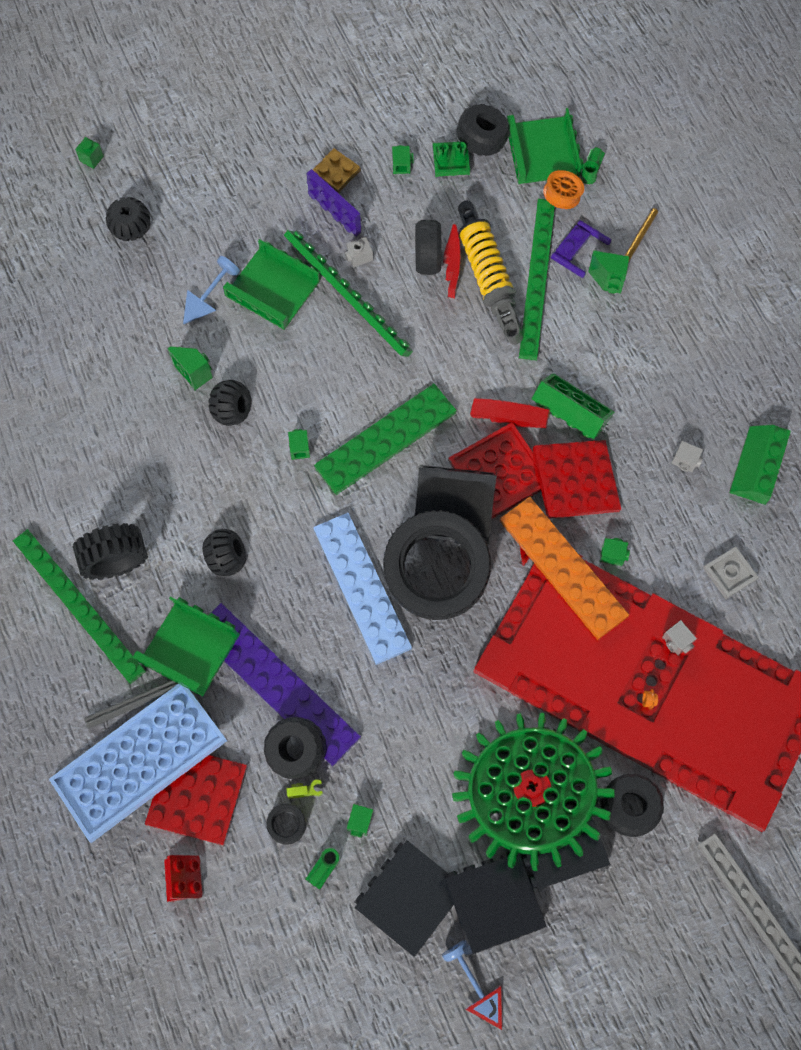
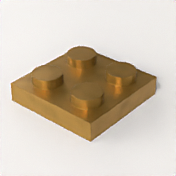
(337, 170)

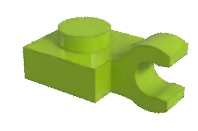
(299, 791)

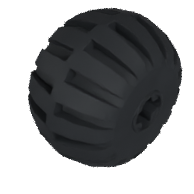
(128, 219)
(230, 402)
(224, 552)

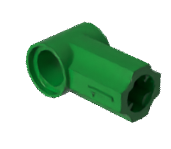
(592, 166)
(322, 870)

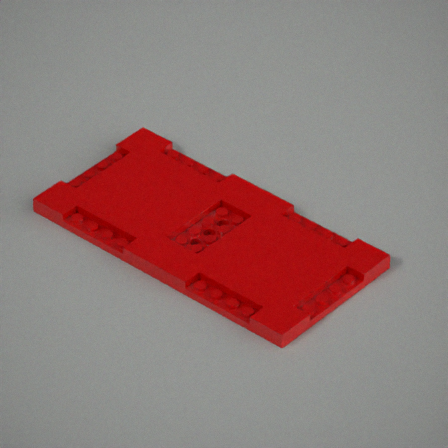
(722, 711)

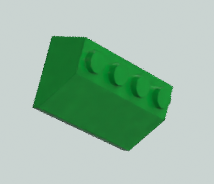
(572, 405)
(760, 462)

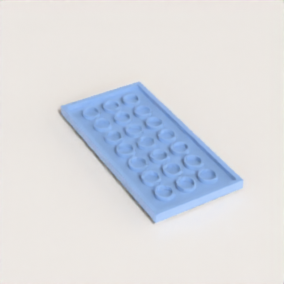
(137, 761)

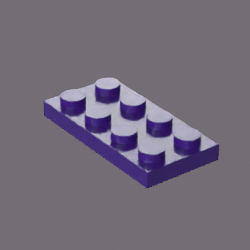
(334, 203)

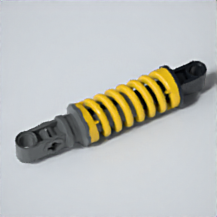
(489, 270)

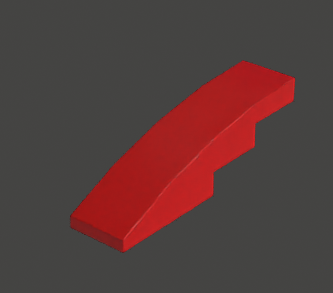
(452, 258)
(507, 412)

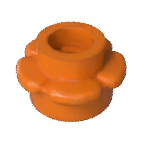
(649, 699)

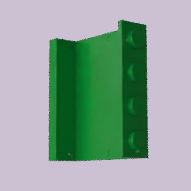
(544, 147)
(273, 285)
(189, 646)

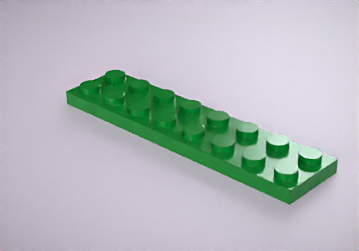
(385, 439)

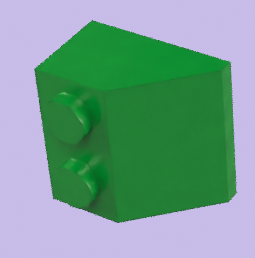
(609, 270)
(191, 365)

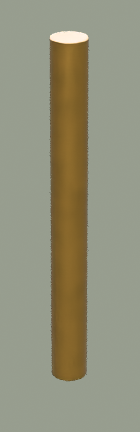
(641, 233)

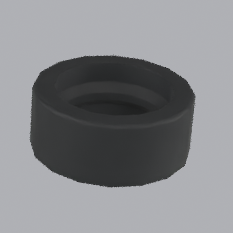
(301, 821)

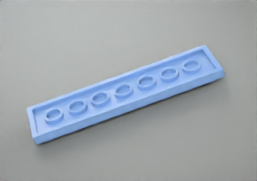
(362, 588)

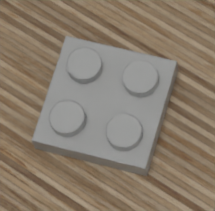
(730, 572)

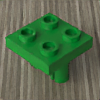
(450, 159)

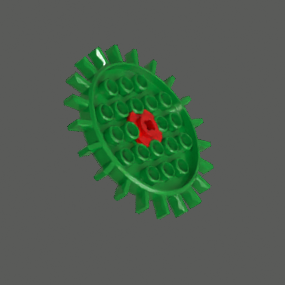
(551, 836)

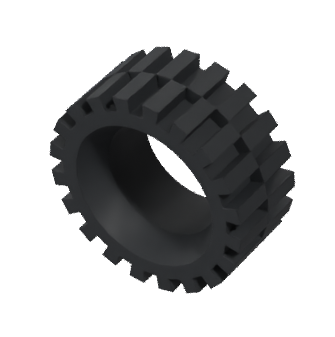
(110, 551)

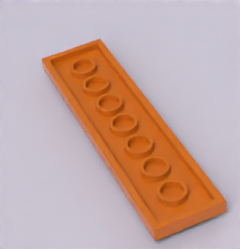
(564, 568)

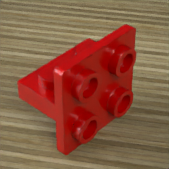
(182, 877)

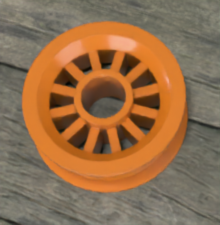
(563, 189)

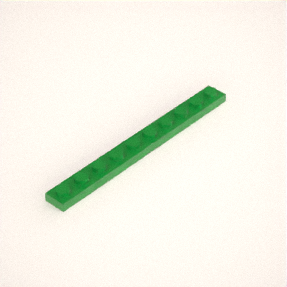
(536, 280)
(352, 296)
(79, 606)

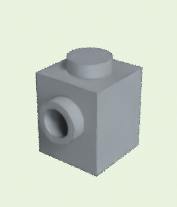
(359, 252)
(687, 457)
(679, 638)

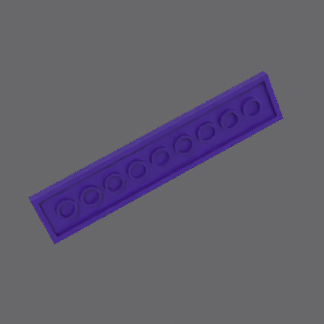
(284, 689)

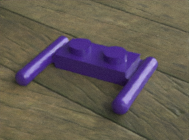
(573, 243)

